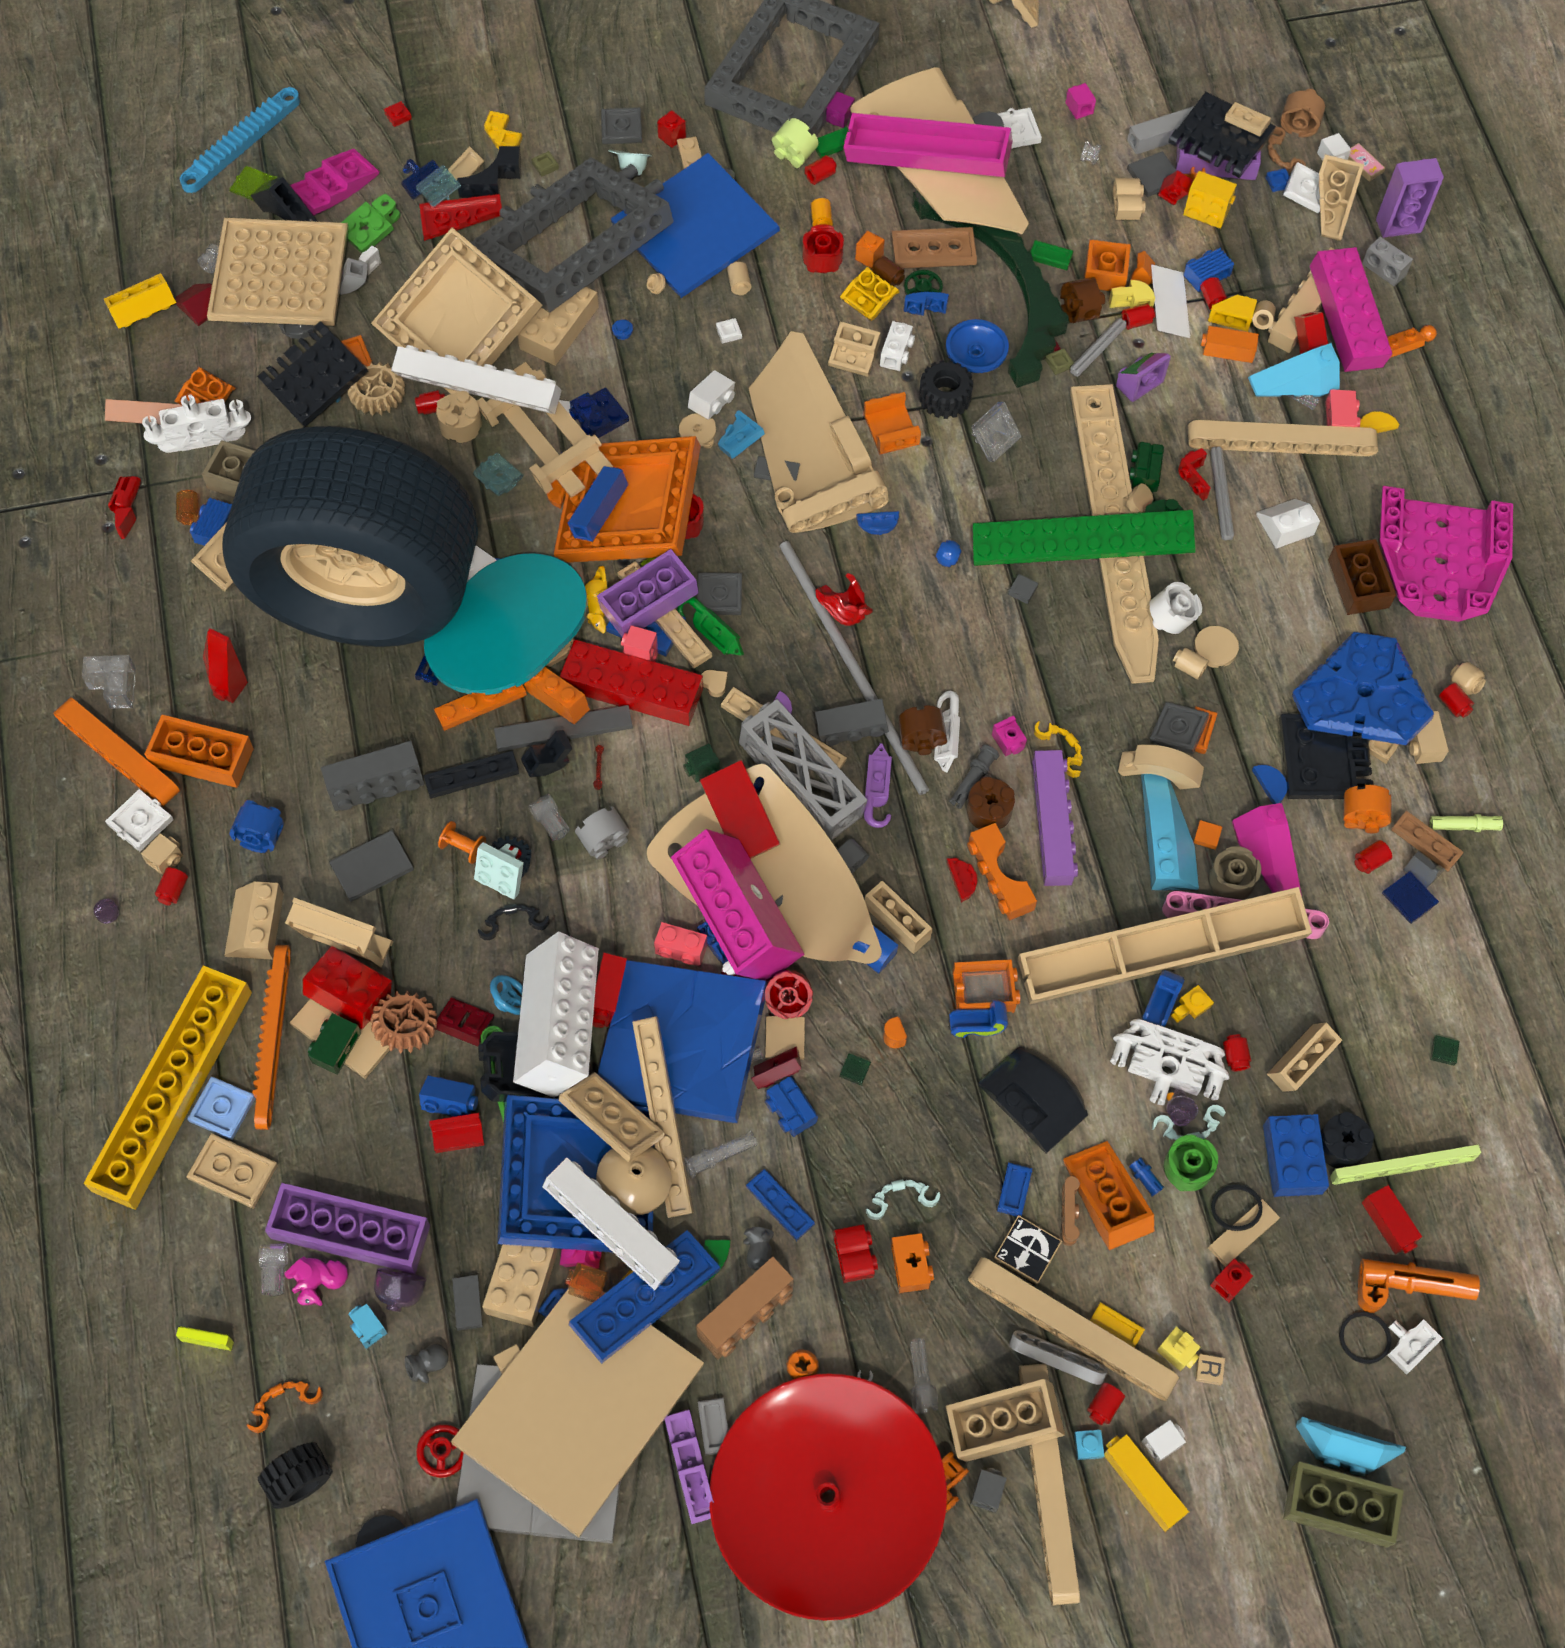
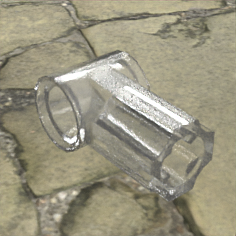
(546, 812)
(273, 1261)

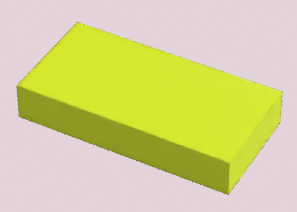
(204, 1338)

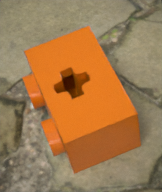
(910, 1277)

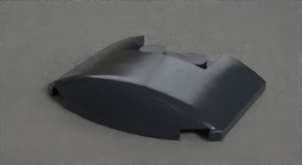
(1036, 1096)

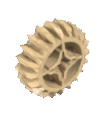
(378, 395)

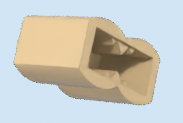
(1128, 199)

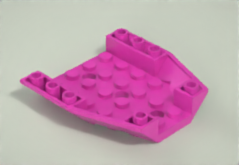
(1473, 546)

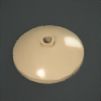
(640, 1192)

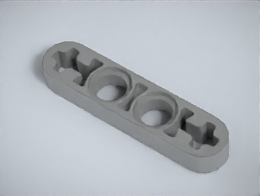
(1058, 1357)

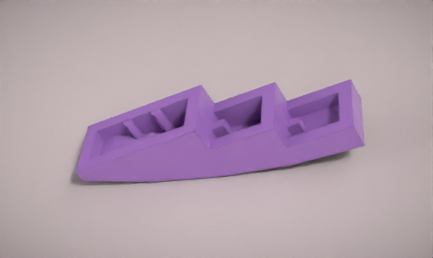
(689, 1465)

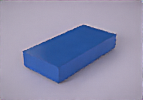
(1014, 1189)

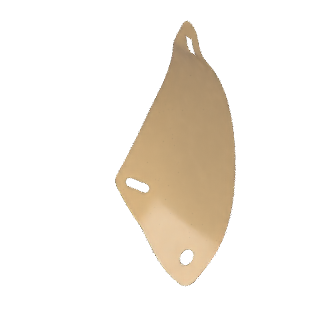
(816, 884)

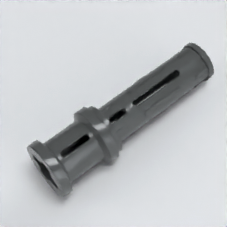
(979, 768)

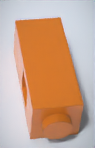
(1230, 344)

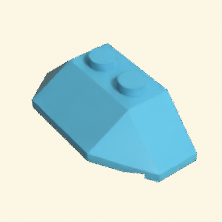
(1346, 1448)

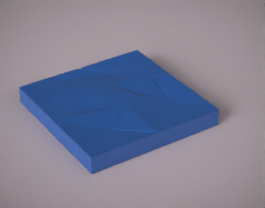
(706, 1036)
(535, 1142)

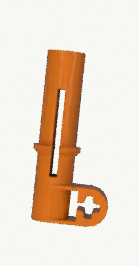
(1411, 1279)

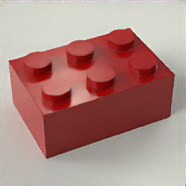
(346, 986)

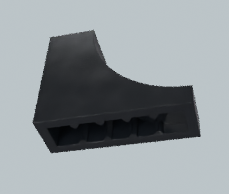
(280, 199)

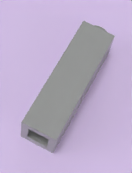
(1155, 131)

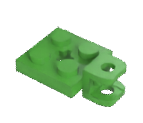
(376, 219)

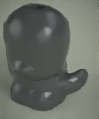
(759, 1249)
(428, 1360)

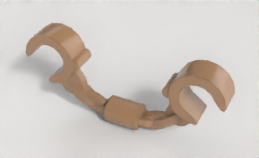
(1273, 153)

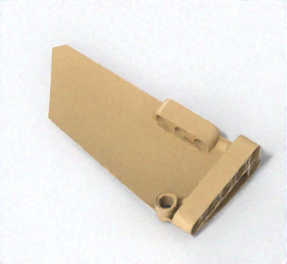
(951, 194)
(810, 428)

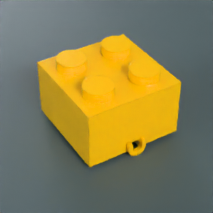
(1210, 199)

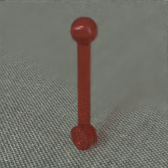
(597, 783)

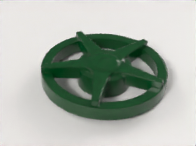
(922, 284)

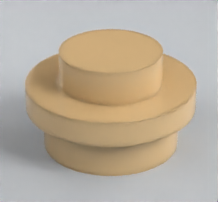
(656, 283)

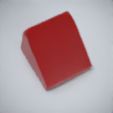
(124, 521)

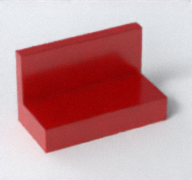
(457, 1133)

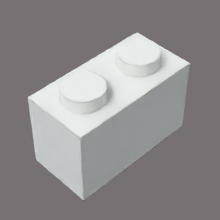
(711, 395)

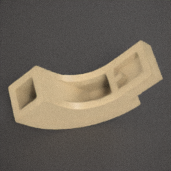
(1165, 762)

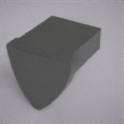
(1424, 869)

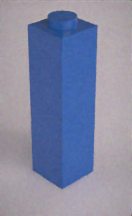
(598, 503)

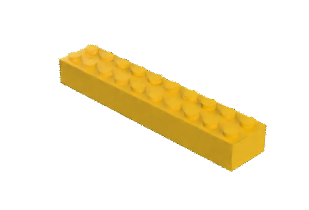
(168, 1088)

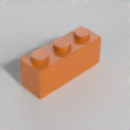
(558, 695)

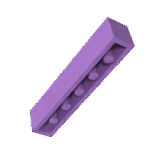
(1053, 818)

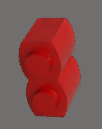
(854, 1253)

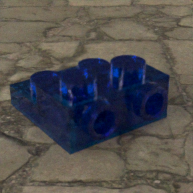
(598, 412)

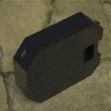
(501, 1049)

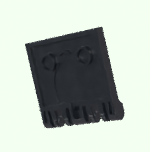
(1216, 137)
(314, 376)
(1322, 762)

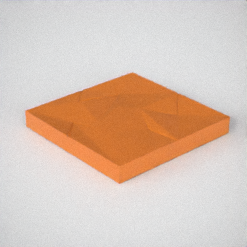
(651, 510)

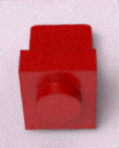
(1188, 472)

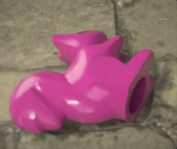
(311, 1274)

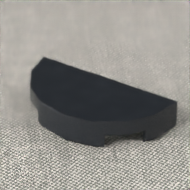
(378, 1528)

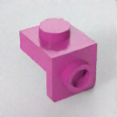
(571, 1257)

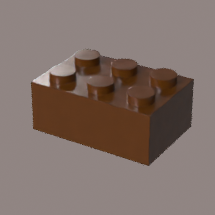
(1361, 577)

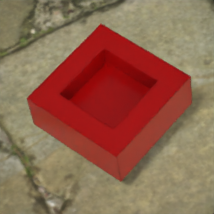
(397, 114)

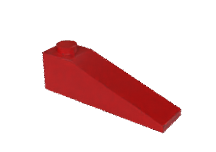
(223, 667)

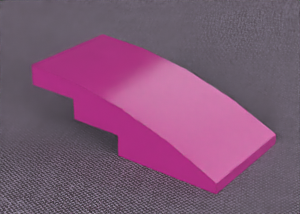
(334, 180)

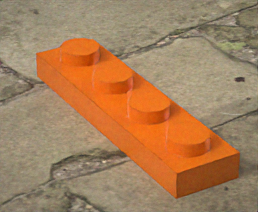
(474, 705)

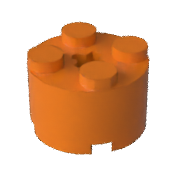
(1367, 808)

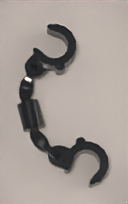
(511, 909)

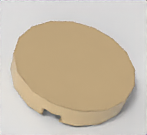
(1217, 646)

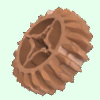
(408, 1028)

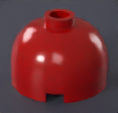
(785, 1003)

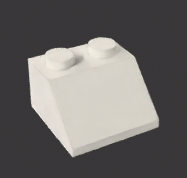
(1289, 522)

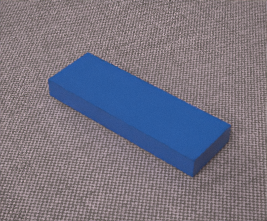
(780, 1204)

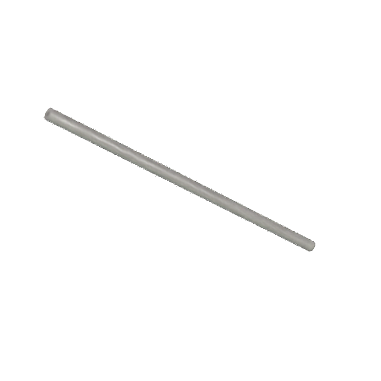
(852, 664)

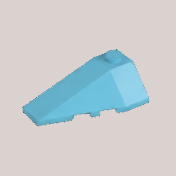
(1304, 374)

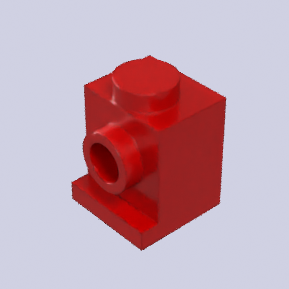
(1175, 187)

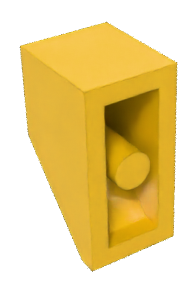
(1234, 312)

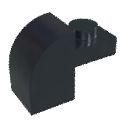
(548, 757)

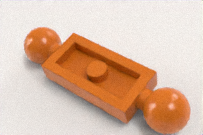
(1411, 339)

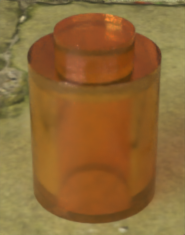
(187, 507)

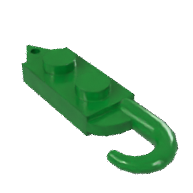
(713, 628)

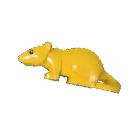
(593, 588)

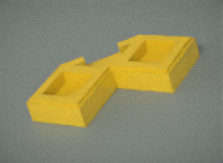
(495, 128)

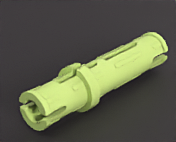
(1474, 822)

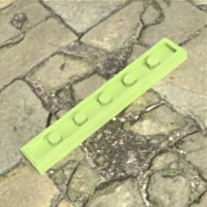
(1405, 1164)

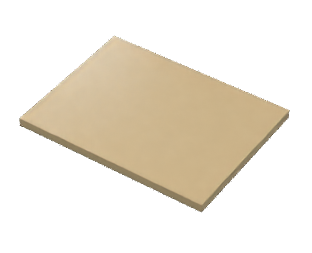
(567, 1424)

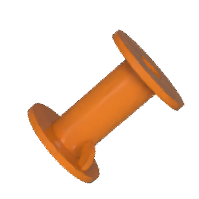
(451, 837)

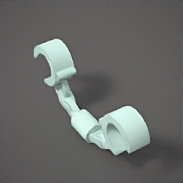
(1211, 1126)
(900, 1185)

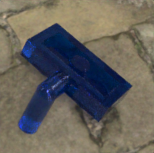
(418, 175)

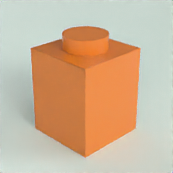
(869, 249)

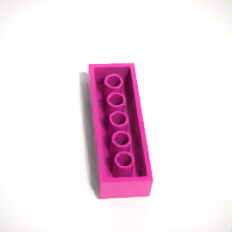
(1350, 309)

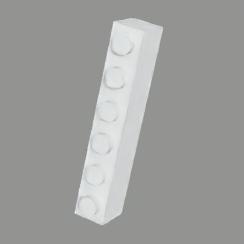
(611, 1223)

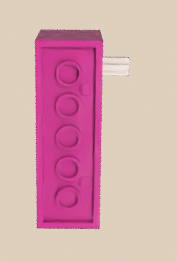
(737, 906)

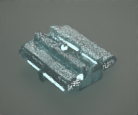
(444, 183)
(498, 484)

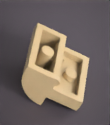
(854, 349)

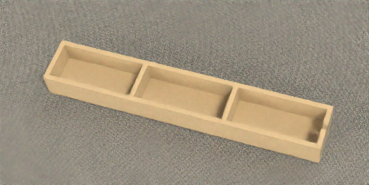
(1164, 945)

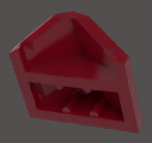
(195, 302)

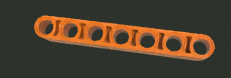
(116, 752)

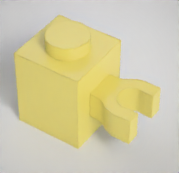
(1179, 1349)

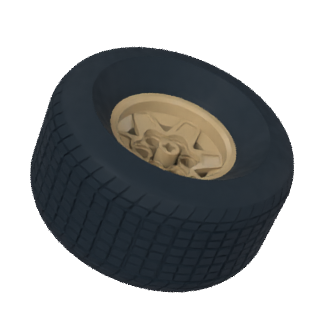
(350, 536)

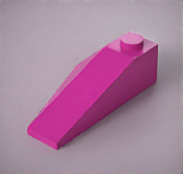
(1269, 839)

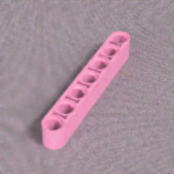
(1188, 900)

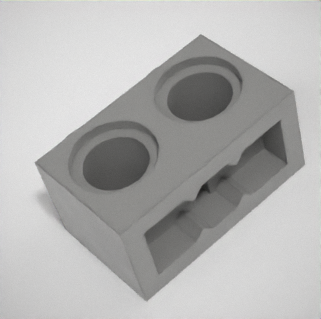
(1387, 261)

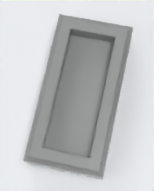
(713, 1424)

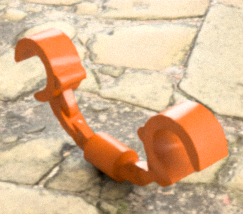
(276, 1391)

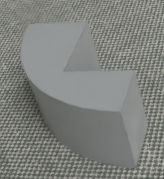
(353, 276)

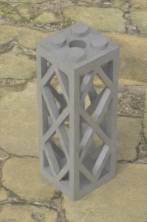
(811, 757)

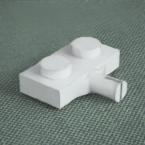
(1412, 1344)

